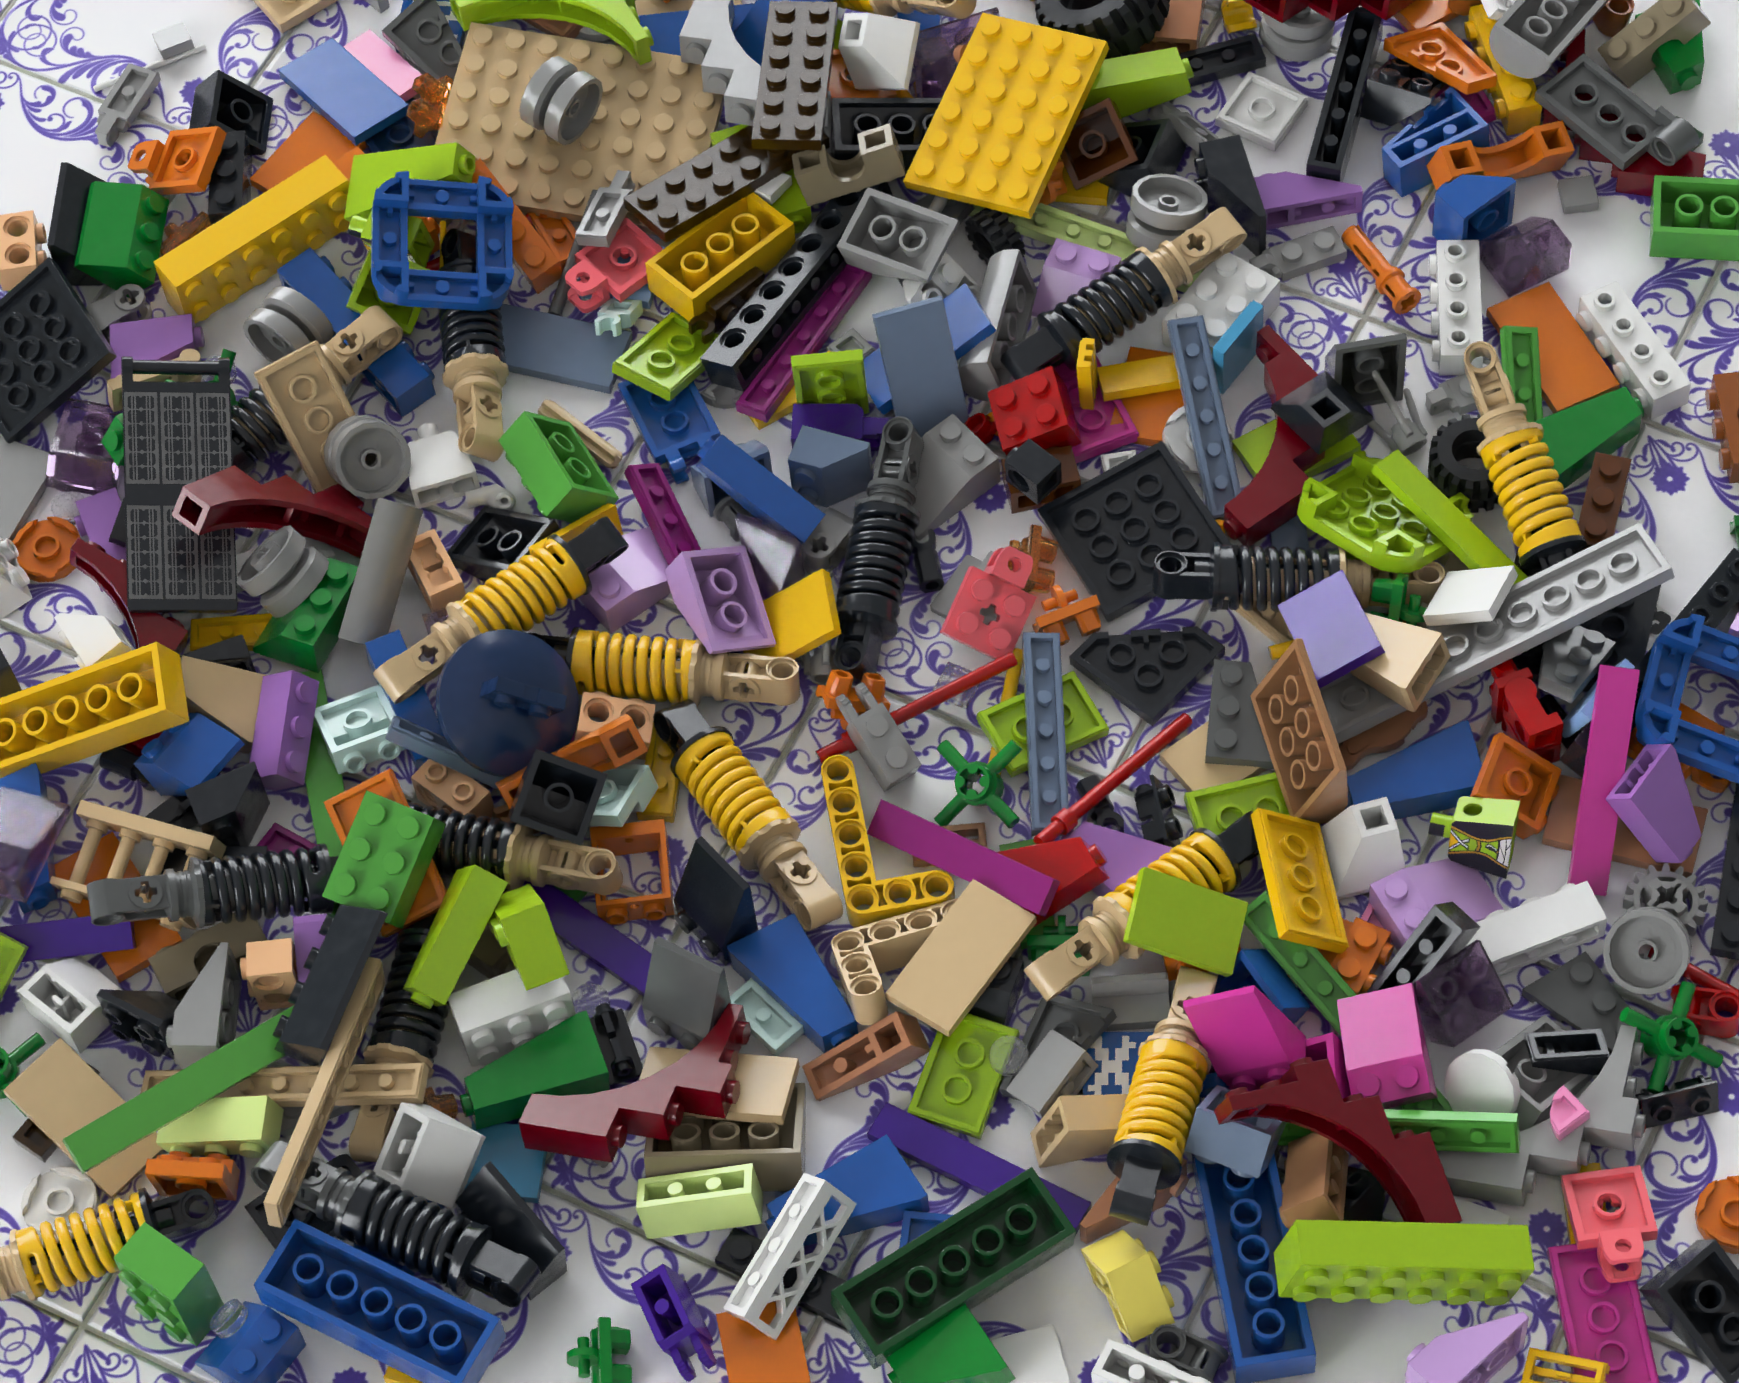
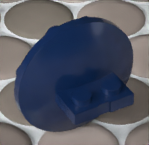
(506, 699)

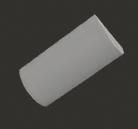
(1538, 32)
(1008, 301)
(380, 571)

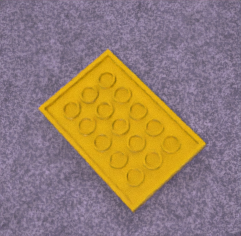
(1006, 115)

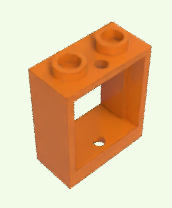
(633, 839)

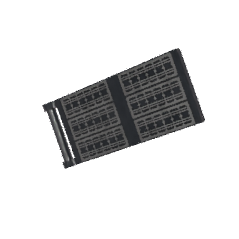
(170, 440)

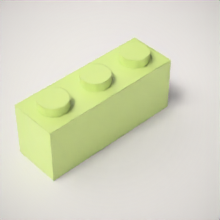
(225, 1127)
(699, 1201)

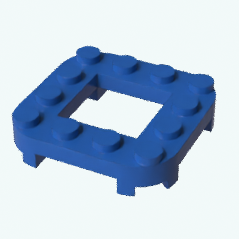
(441, 199)
(1662, 689)

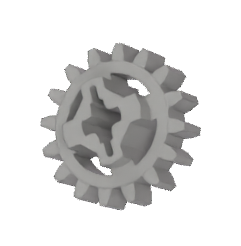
(1669, 891)

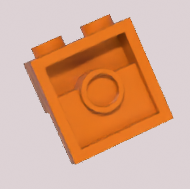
(1520, 775)
(1366, 951)
(181, 1172)

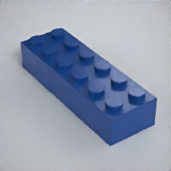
(1243, 1228)
(378, 1308)

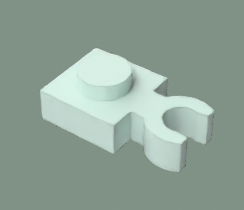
(617, 316)

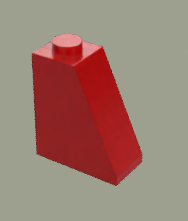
(1068, 861)

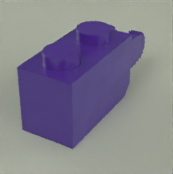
(838, 419)
(674, 1319)

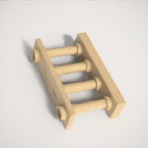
(133, 828)

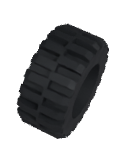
(1121, 23)

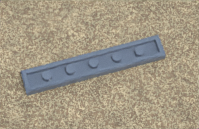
(1204, 412)
(1044, 727)

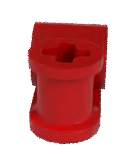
(1704, 1011)

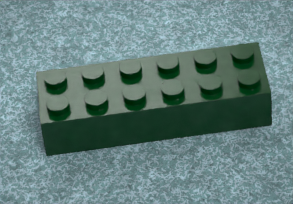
(953, 1266)

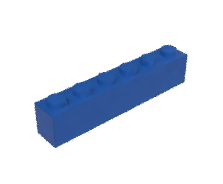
(395, 373)

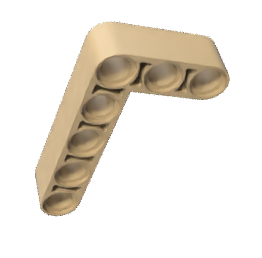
(879, 948)

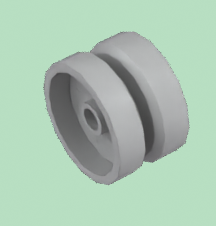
(1298, 38)
(561, 100)
(1163, 209)
(286, 324)
(384, 466)
(282, 571)
(1670, 947)

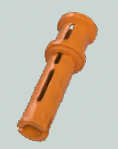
(1388, 279)

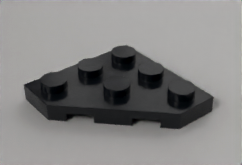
(1147, 667)

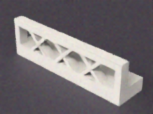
(785, 1249)

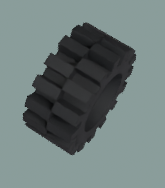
(992, 233)

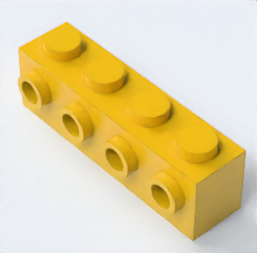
(1512, 94)

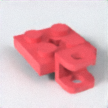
(604, 275)
(1000, 589)
(1617, 1233)

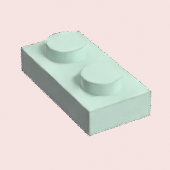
(767, 1018)

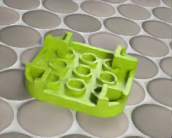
(1369, 520)

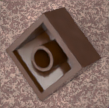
(1097, 145)

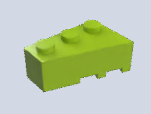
(527, 933)

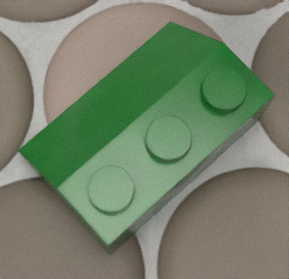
(121, 234)
(313, 627)

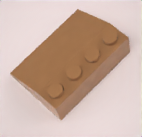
(1301, 738)

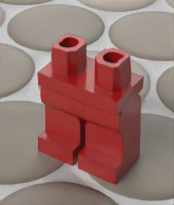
(1521, 712)

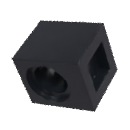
(1032, 471)

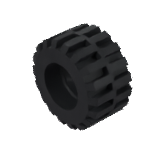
(1450, 477)

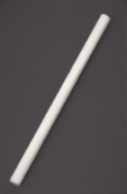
(153, 66)

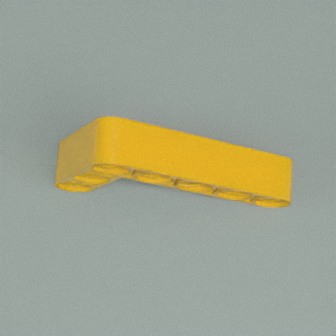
(858, 856)

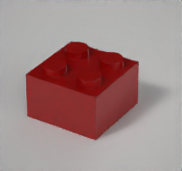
(1034, 410)

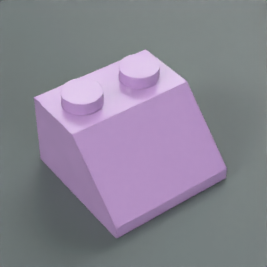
(1068, 270)

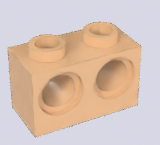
(20, 247)
(435, 571)
(609, 709)
(451, 790)
(270, 972)

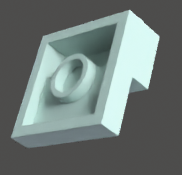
(357, 729)
(624, 791)

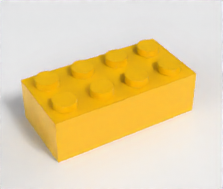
(718, 253)

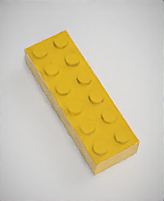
(255, 241)
(92, 710)

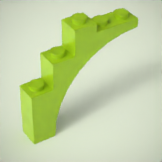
(609, 17)

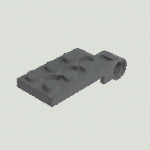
(1663, 133)

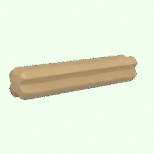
(595, 444)

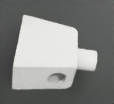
(439, 467)

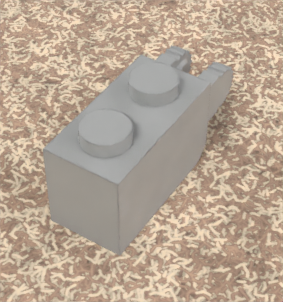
(878, 739)

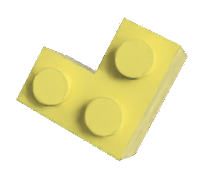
(1130, 1283)

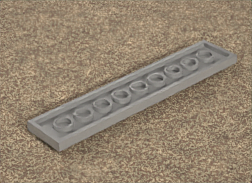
(1529, 616)

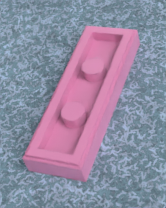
(384, 63)

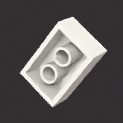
(1223, 294)
(503, 1015)

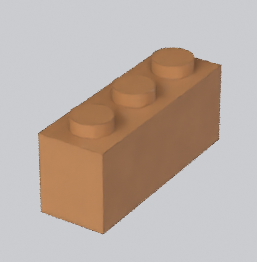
(1314, 1180)

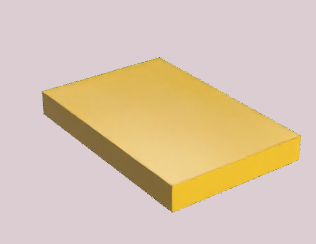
(801, 617)

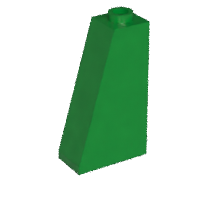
(1590, 428)
(553, 1063)

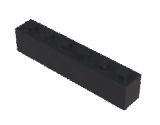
(1345, 95)

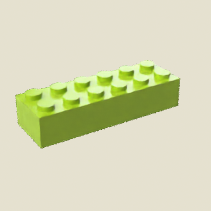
(1403, 1261)

